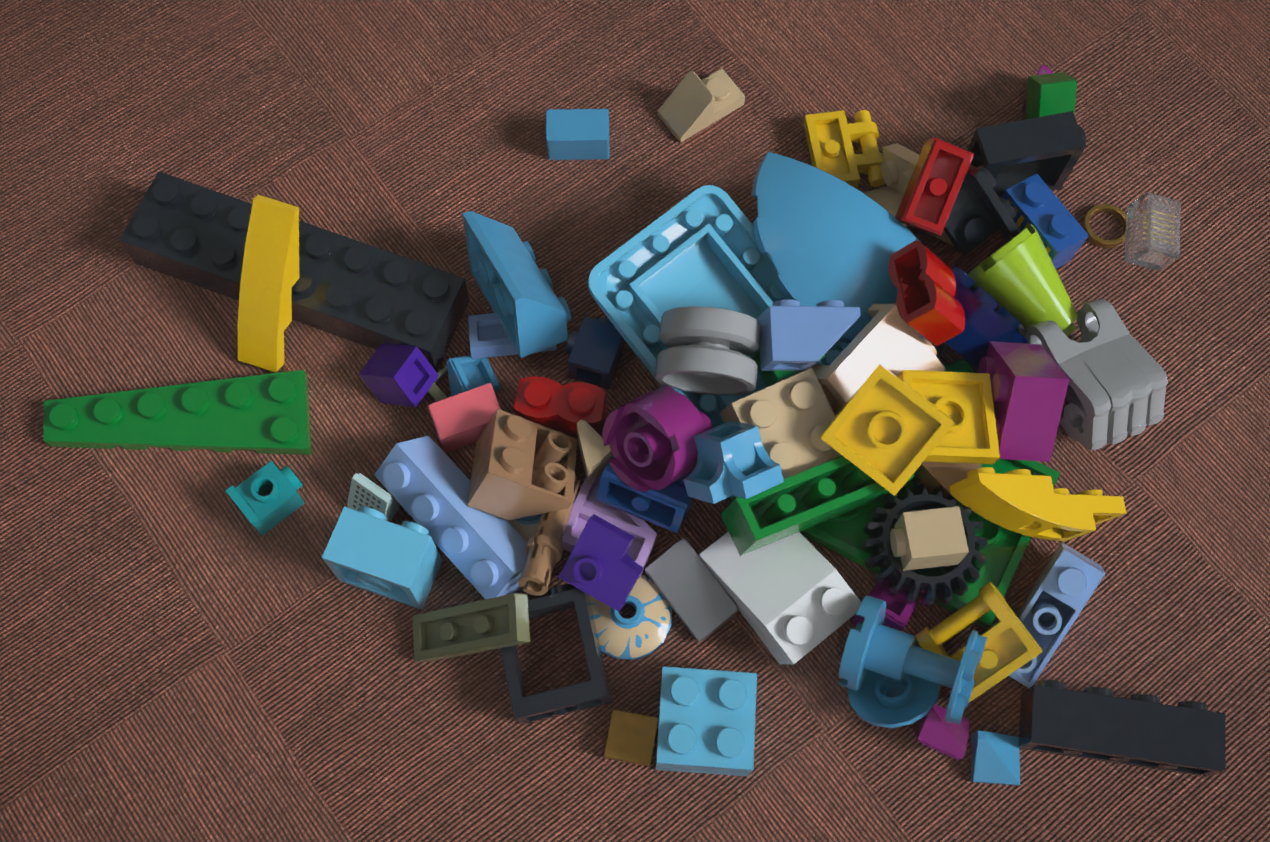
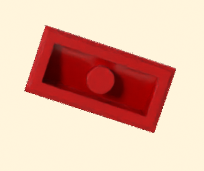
(934, 186)

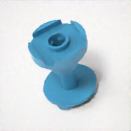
(893, 654)

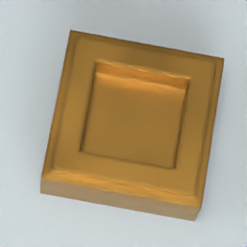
(631, 738)

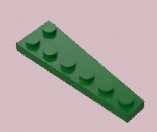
(223, 415)

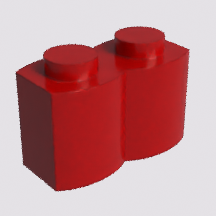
(926, 293)
(560, 406)

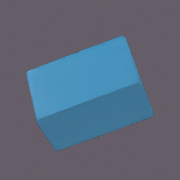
(577, 134)

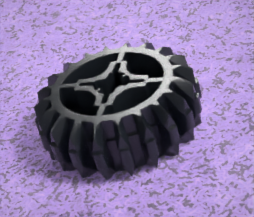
(928, 587)

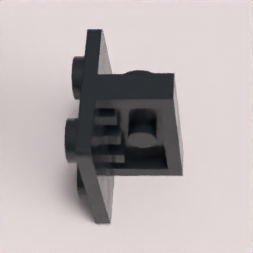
(978, 212)

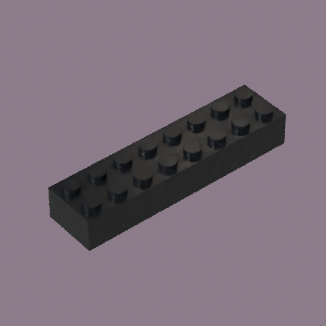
(341, 281)

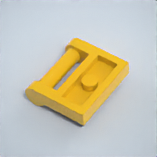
(1007, 643)

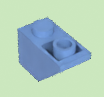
(800, 335)

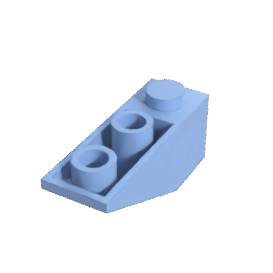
(1055, 605)

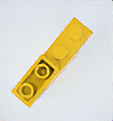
(1032, 506)

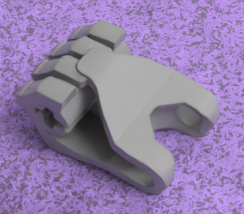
(1112, 378)

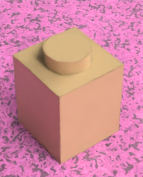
(929, 538)

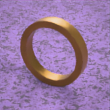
(1120, 214)

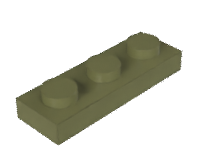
(471, 628)

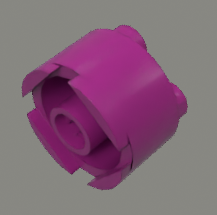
(654, 439)

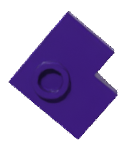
(602, 563)

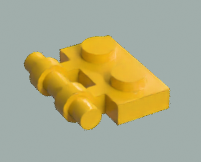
(832, 149)

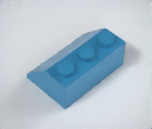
(515, 285)

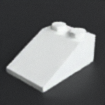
(783, 592)

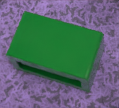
(1050, 94)

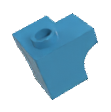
(731, 464)

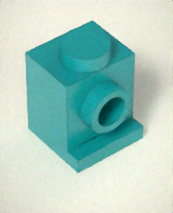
(268, 510)

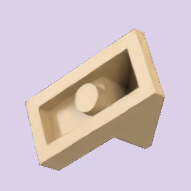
(699, 103)

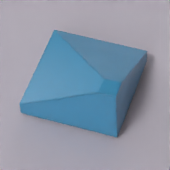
(470, 373)
(995, 758)

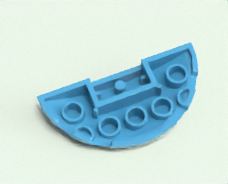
(825, 238)

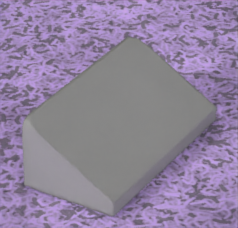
(691, 590)

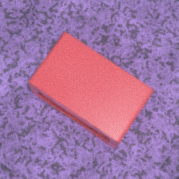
(463, 416)

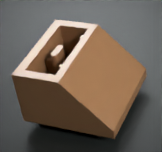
(521, 468)

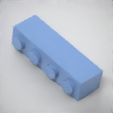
(437, 497)

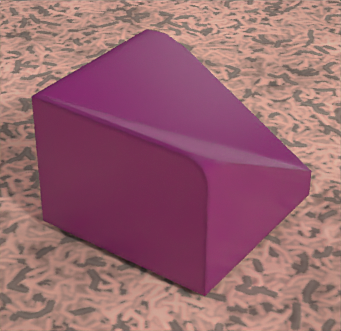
(942, 736)

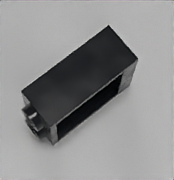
(1029, 147)
(569, 698)

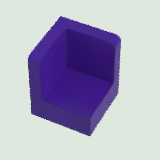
(398, 374)

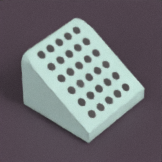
(366, 493)

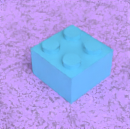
(383, 556)
(706, 721)

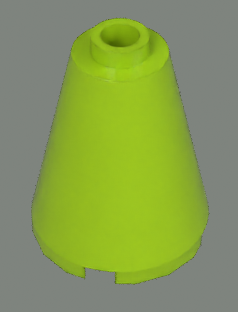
(1026, 282)

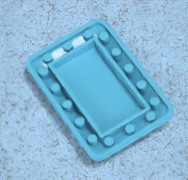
(688, 257)

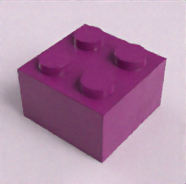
(1026, 399)

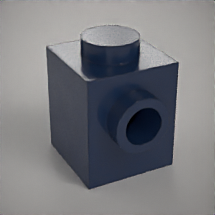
(594, 352)

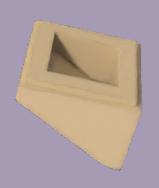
(592, 451)

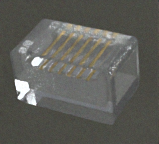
(1152, 231)

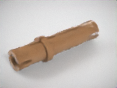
(545, 549)

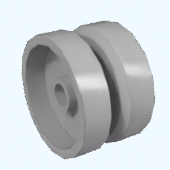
(708, 351)

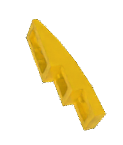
(267, 282)

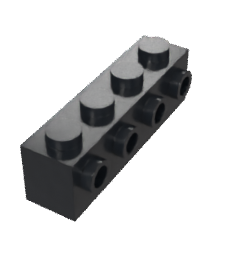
(1122, 729)

